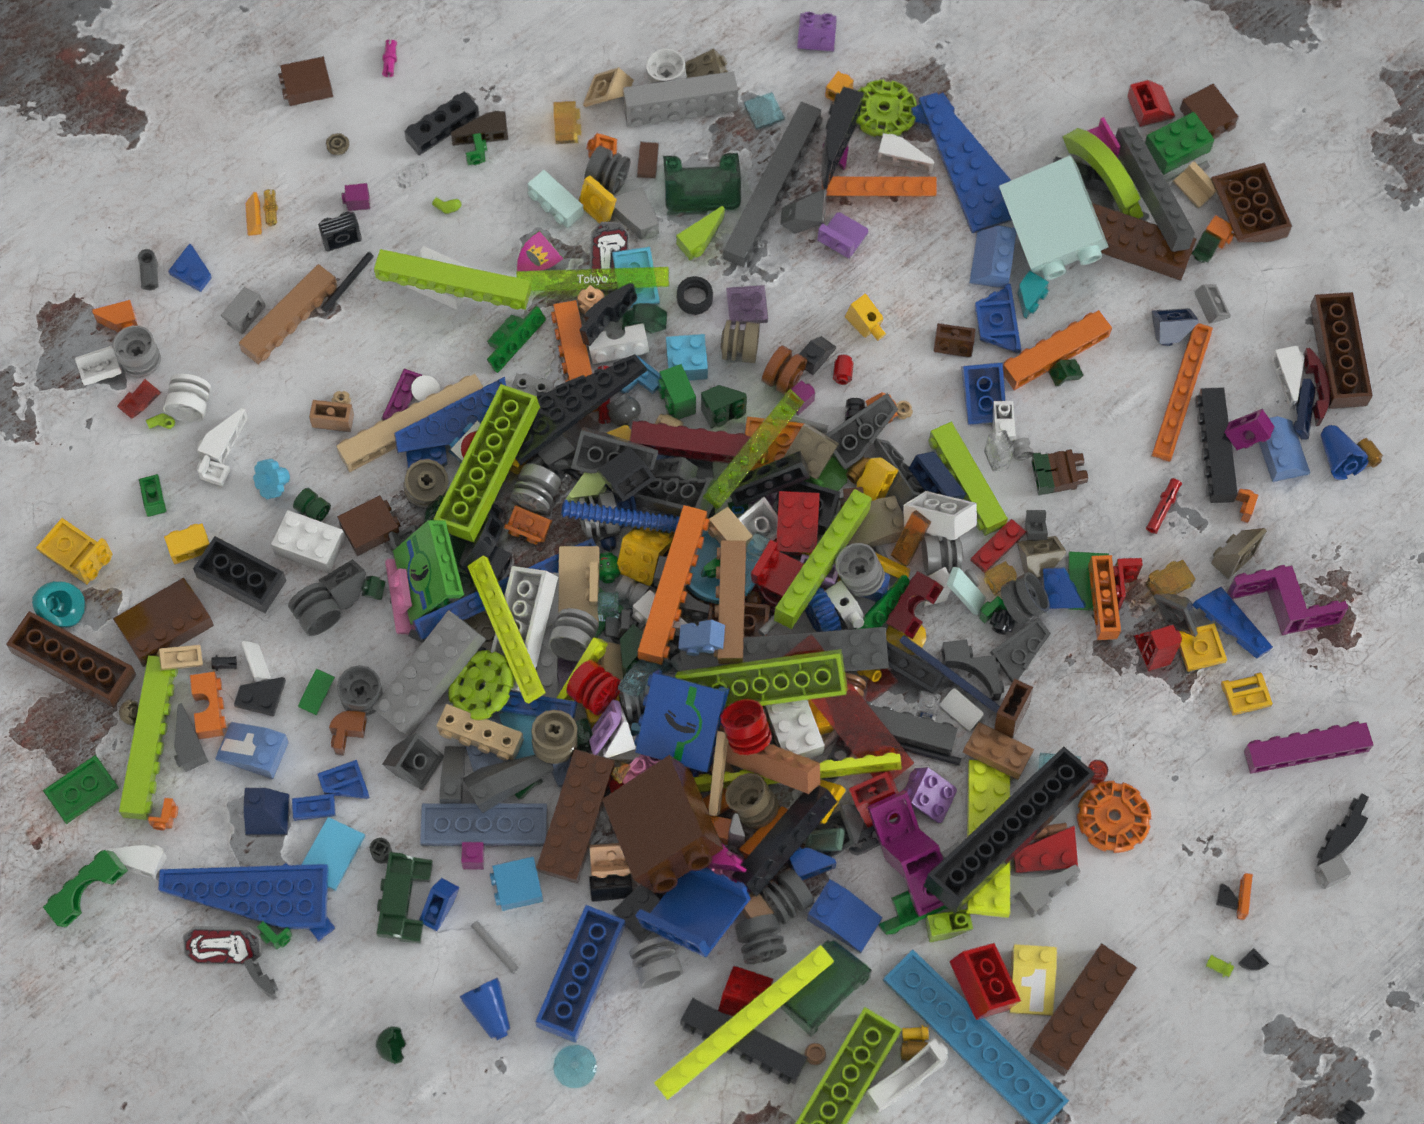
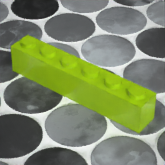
(965, 471)

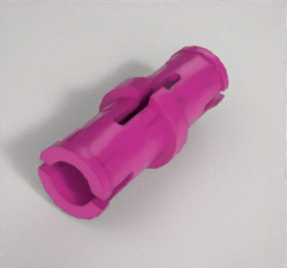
(389, 58)

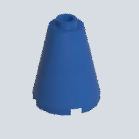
(1342, 453)
(488, 1008)

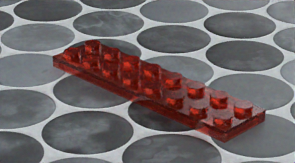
(855, 719)

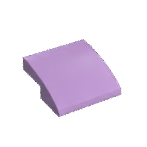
(605, 726)

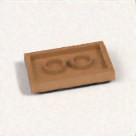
(998, 750)

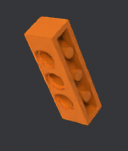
(1104, 597)

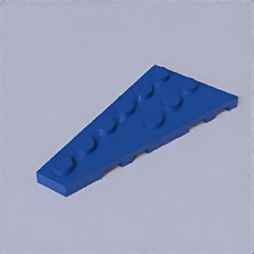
(448, 423)

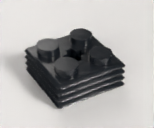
(340, 231)

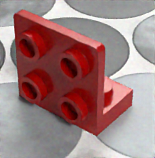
(775, 570)
(1125, 571)
(742, 989)

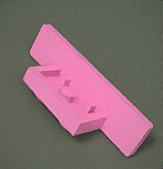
(399, 597)

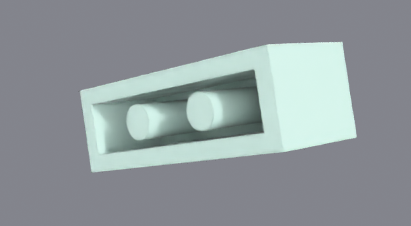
(555, 199)

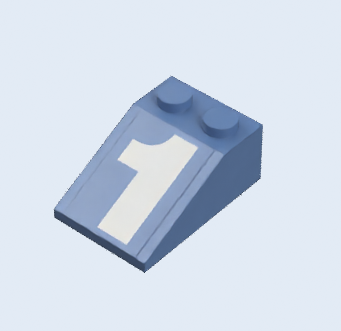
(253, 748)

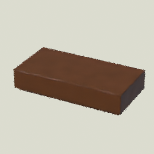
(648, 160)

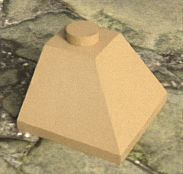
(607, 86)

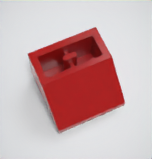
(1149, 103)
(873, 792)

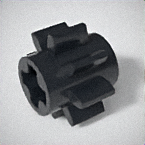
(1002, 622)

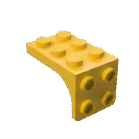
(75, 551)
(641, 553)

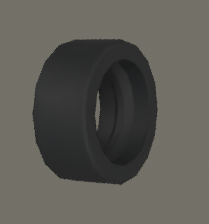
(697, 282)

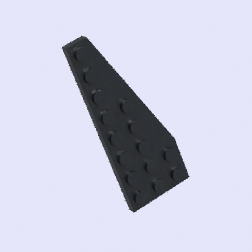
(574, 401)

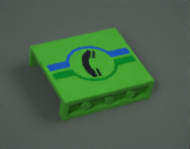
(429, 568)

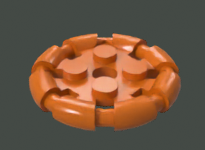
(1109, 827)

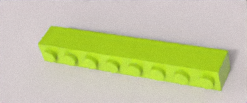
(452, 279)
(822, 559)
(147, 741)

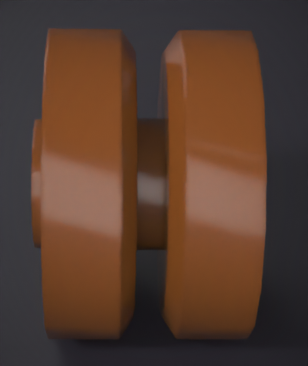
(784, 369)

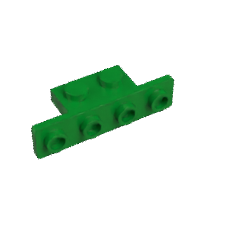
(513, 336)
(880, 611)
(905, 913)

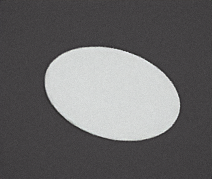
(424, 386)

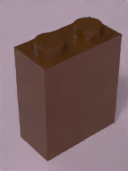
(305, 81)
(1211, 110)
(368, 524)
(1013, 708)

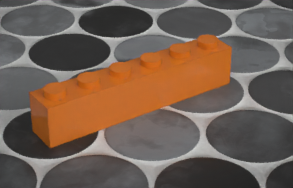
(882, 186)
(1060, 346)
(572, 347)

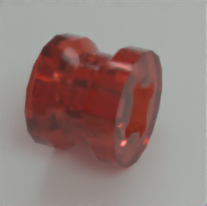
(1099, 767)

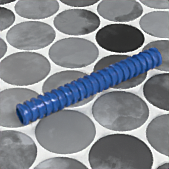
(620, 516)

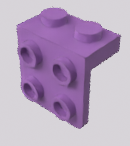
(817, 31)
(842, 234)
(930, 793)

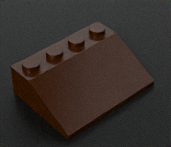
(1252, 204)
(163, 620)

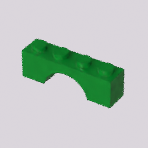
(65, 905)

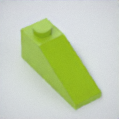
(697, 237)

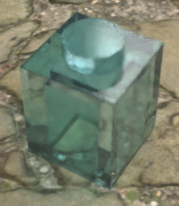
(608, 605)

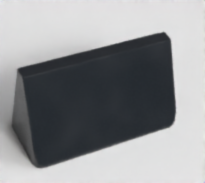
(610, 887)

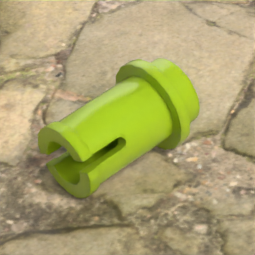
(1220, 966)

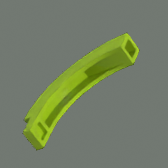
(1108, 167)

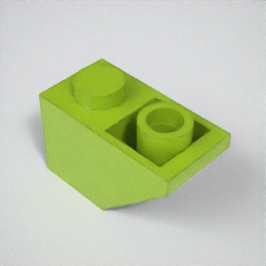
(948, 925)

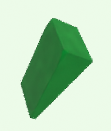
(152, 495)

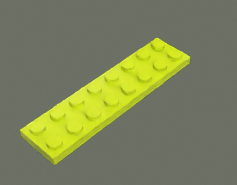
(986, 793)

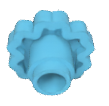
(270, 478)

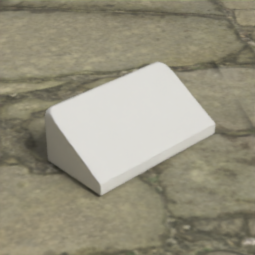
(256, 661)
(961, 710)

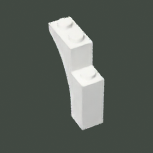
(908, 1076)

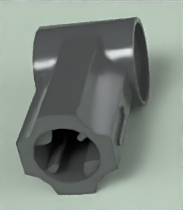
(148, 270)

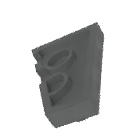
(1020, 649)

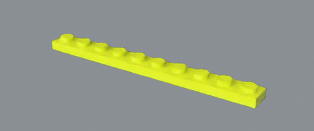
(828, 769)
(743, 1022)

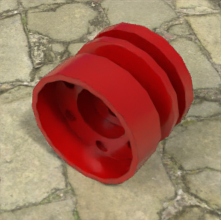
(593, 687)
(746, 727)

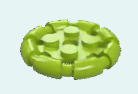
(892, 115)
(474, 677)

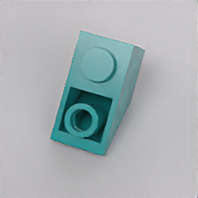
(1030, 292)

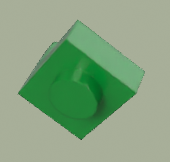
(478, 156)
(990, 607)
(268, 935)

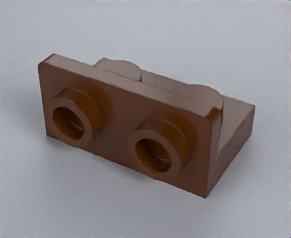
(954, 340)

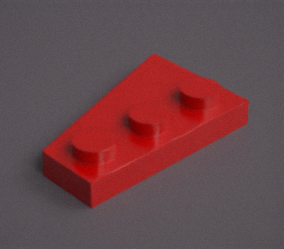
(1050, 853)

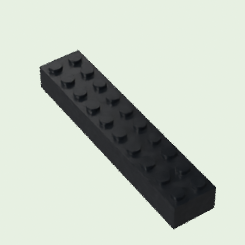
(1008, 830)

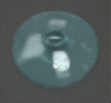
(577, 1076)

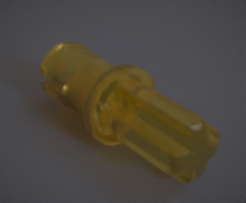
(270, 207)

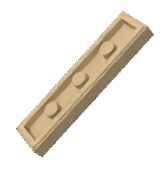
(718, 774)

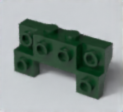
(396, 897)

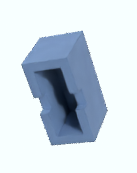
(701, 638)

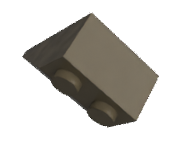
(881, 525)
(1238, 551)

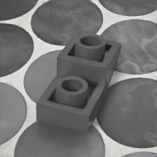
(263, 982)

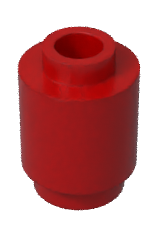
(843, 369)

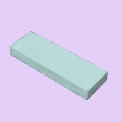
(966, 590)

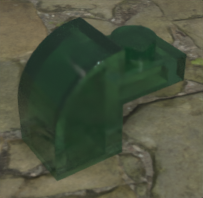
(651, 315)

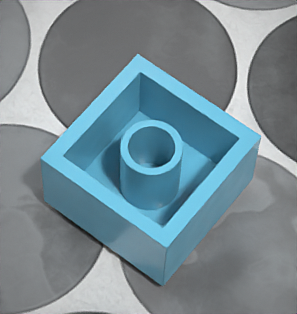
(690, 352)

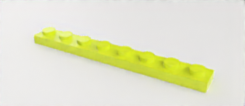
(506, 629)

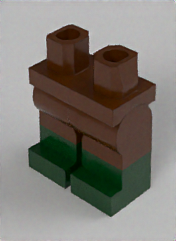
(1058, 471)

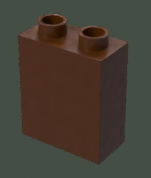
(662, 825)

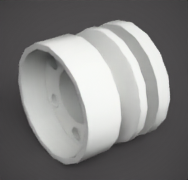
(665, 66)
(187, 398)

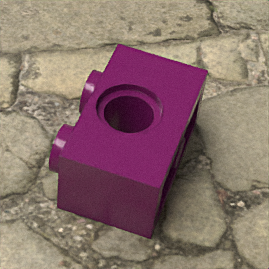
(1249, 429)

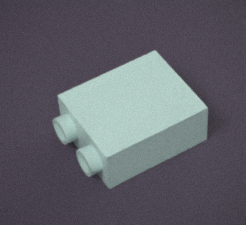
(1054, 218)

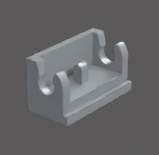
(243, 310)

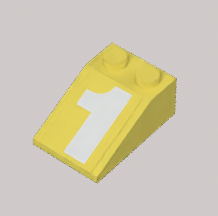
(1034, 978)

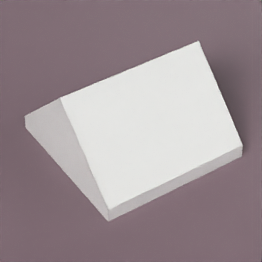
(620, 740)

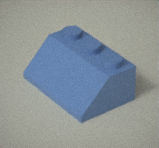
(993, 256)
(1284, 452)

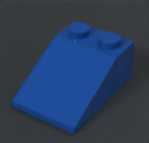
(981, 388)
(844, 916)

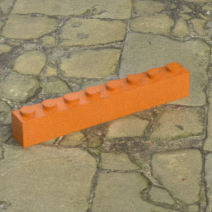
(673, 584)

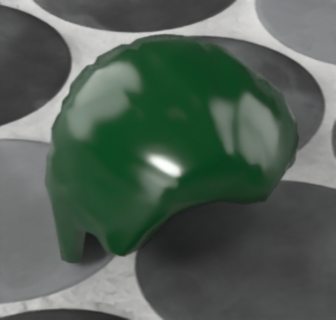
(390, 1044)

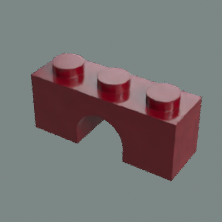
(903, 616)

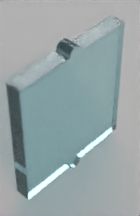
(764, 110)

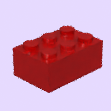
(797, 522)
(985, 981)

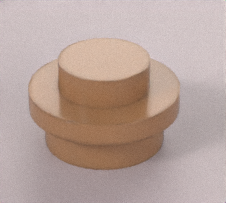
(815, 1053)

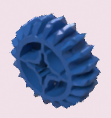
(822, 613)

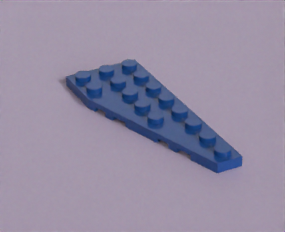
(968, 165)
(273, 894)

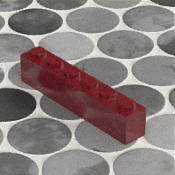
(688, 442)

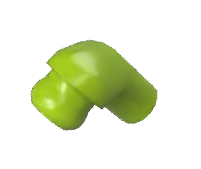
(447, 206)
(161, 420)

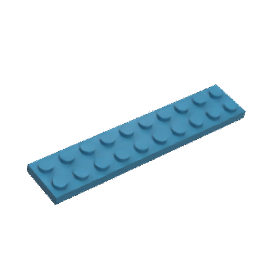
(975, 1040)

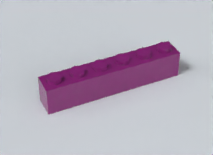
(1308, 747)

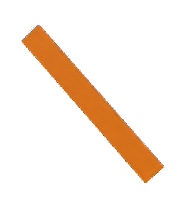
(1182, 392)

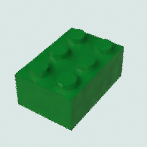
(1179, 143)

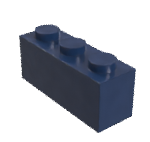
(935, 476)

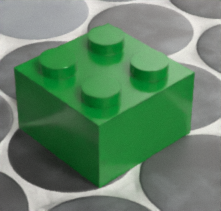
(677, 392)

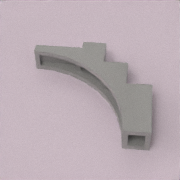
(1035, 891)

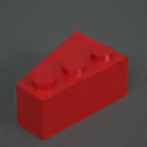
(1158, 646)

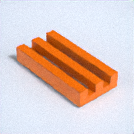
(1244, 896)

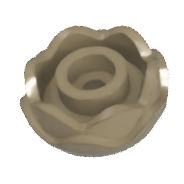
(335, 139)
(128, 712)

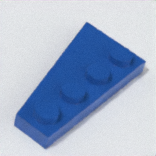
(1225, 612)

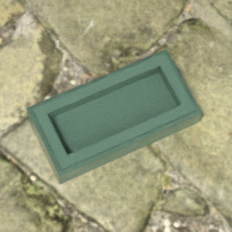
(826, 840)

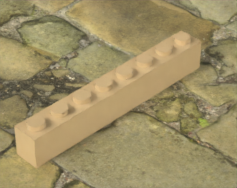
(380, 438)

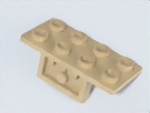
(579, 578)

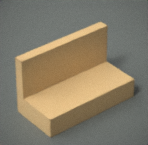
(1195, 184)
(180, 657)

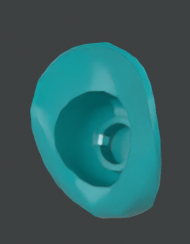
(59, 603)

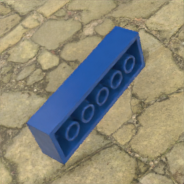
(580, 973)

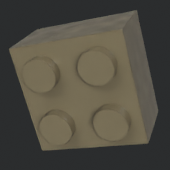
(815, 448)

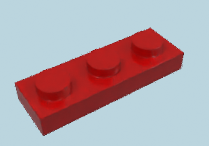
(998, 545)

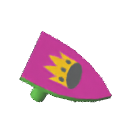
(537, 254)

